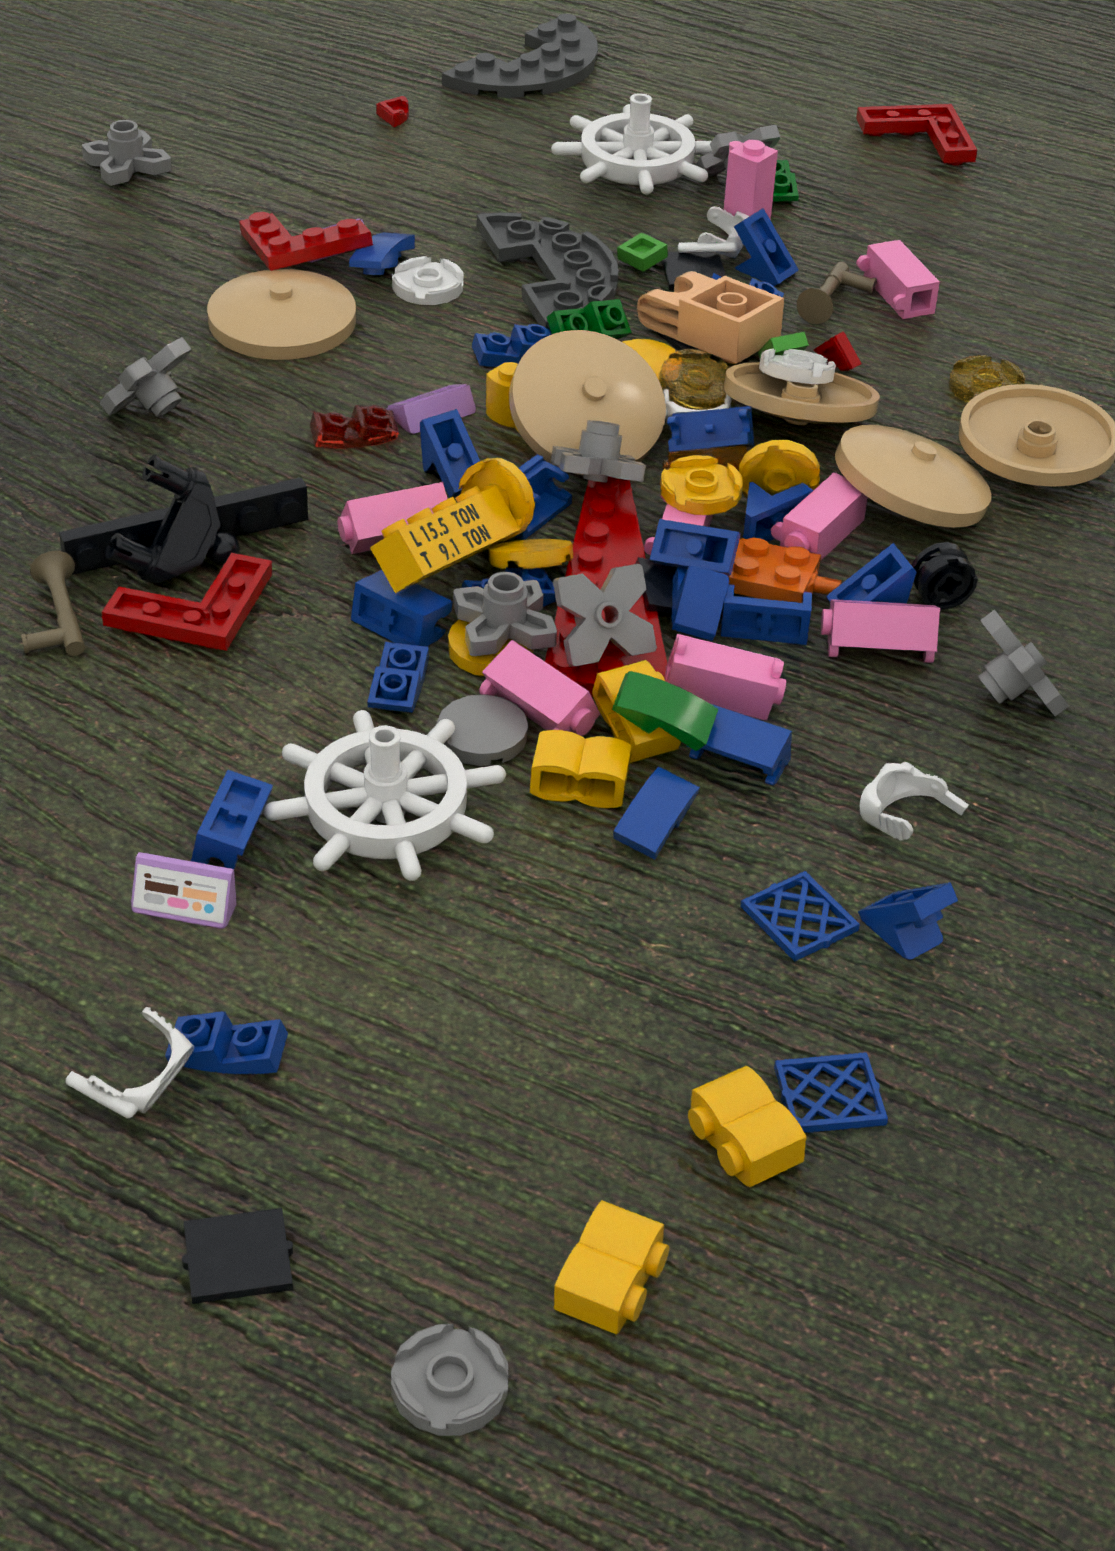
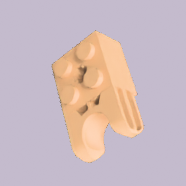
(714, 315)

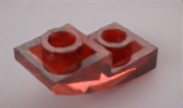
(365, 428)

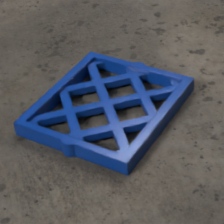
(822, 898)
(829, 1064)

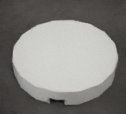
(427, 281)
(797, 366)

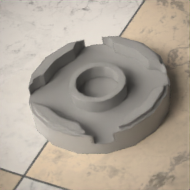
(485, 729)
(449, 1380)

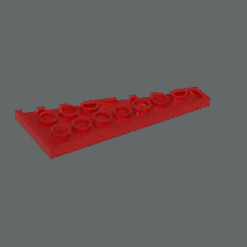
(605, 539)

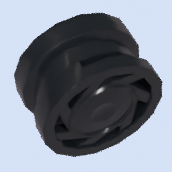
(944, 577)

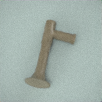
(816, 304)
(53, 570)

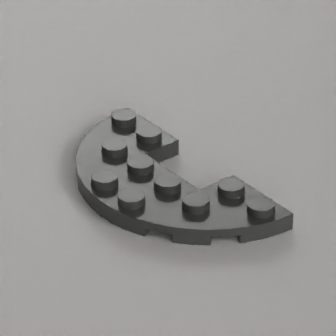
(561, 59)
(575, 264)

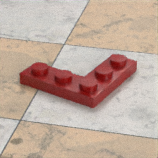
(937, 120)
(281, 250)
(206, 623)

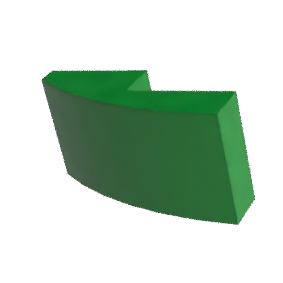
(785, 183)
(598, 316)
(657, 704)

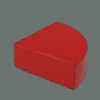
(394, 110)
(839, 351)

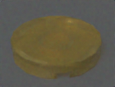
(979, 374)
(694, 379)

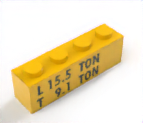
(444, 537)

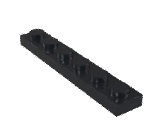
(238, 514)

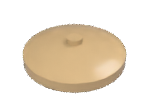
(281, 314)
(582, 379)
(801, 403)
(1038, 435)
(913, 476)

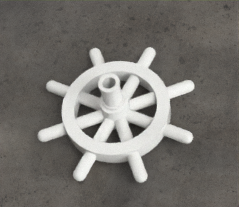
(636, 147)
(385, 794)

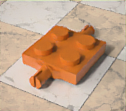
(777, 572)

